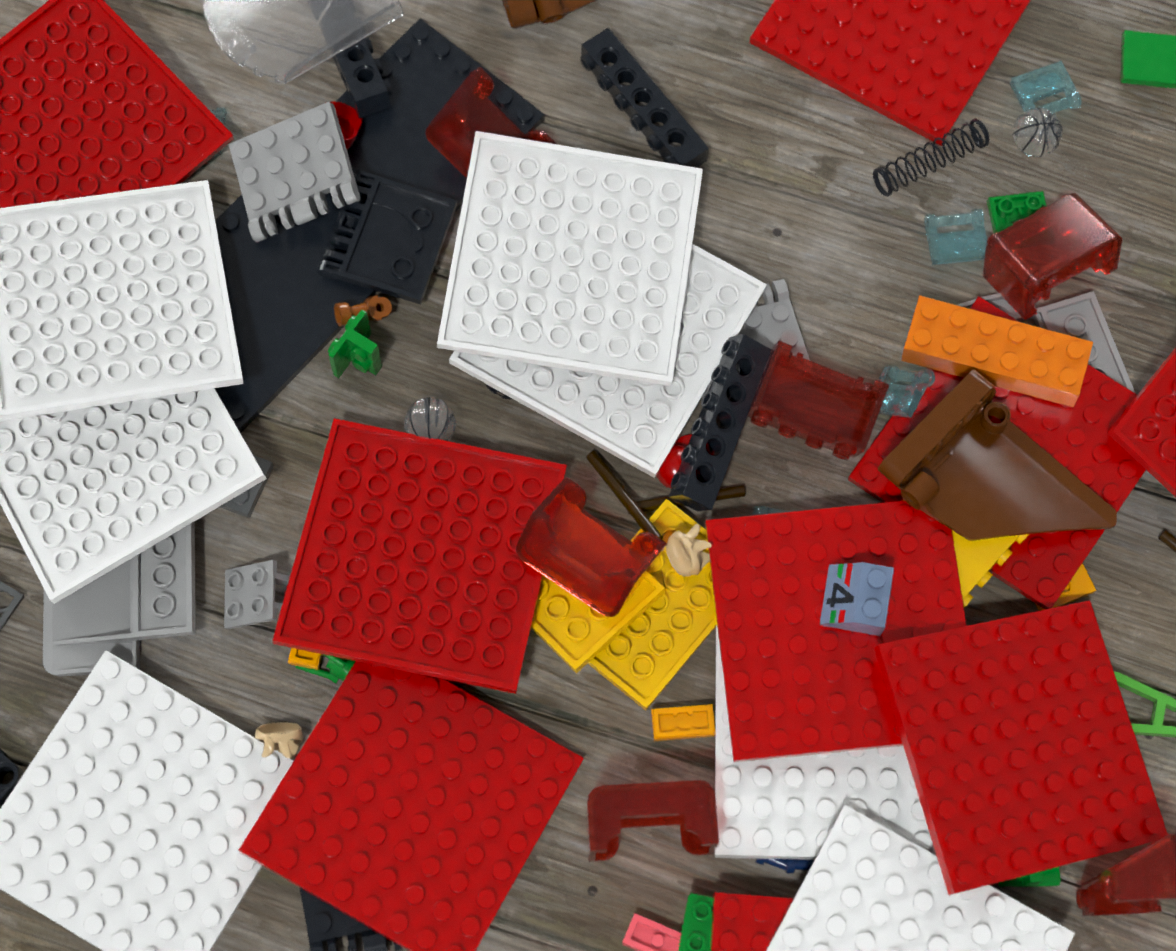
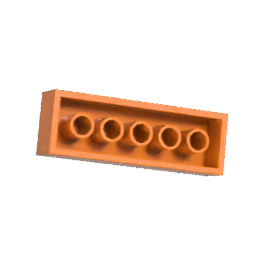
(1000, 349)

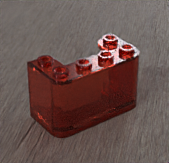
(1047, 251)
(816, 403)
(652, 805)

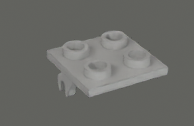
(252, 594)

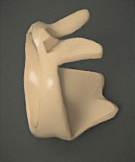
(686, 552)
(280, 736)

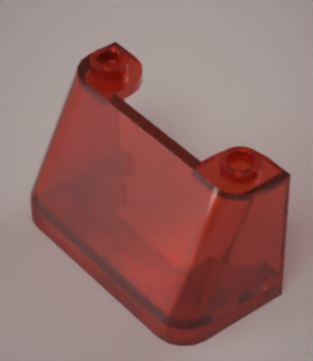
(472, 111)
(584, 552)
(1133, 882)

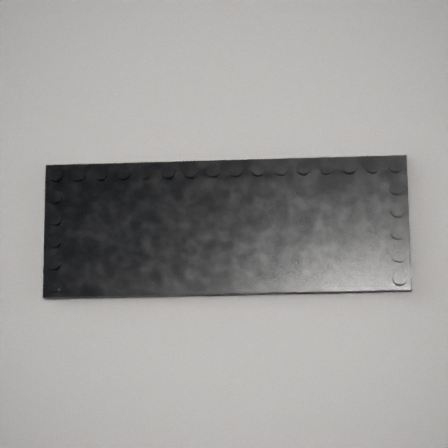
(273, 285)

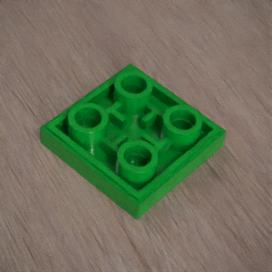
(1148, 59)
(1010, 208)

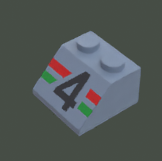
(857, 597)

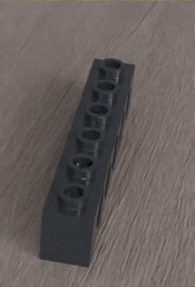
(607, 48)
(363, 78)
(722, 439)

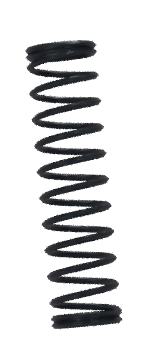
(979, 143)

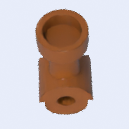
(374, 306)

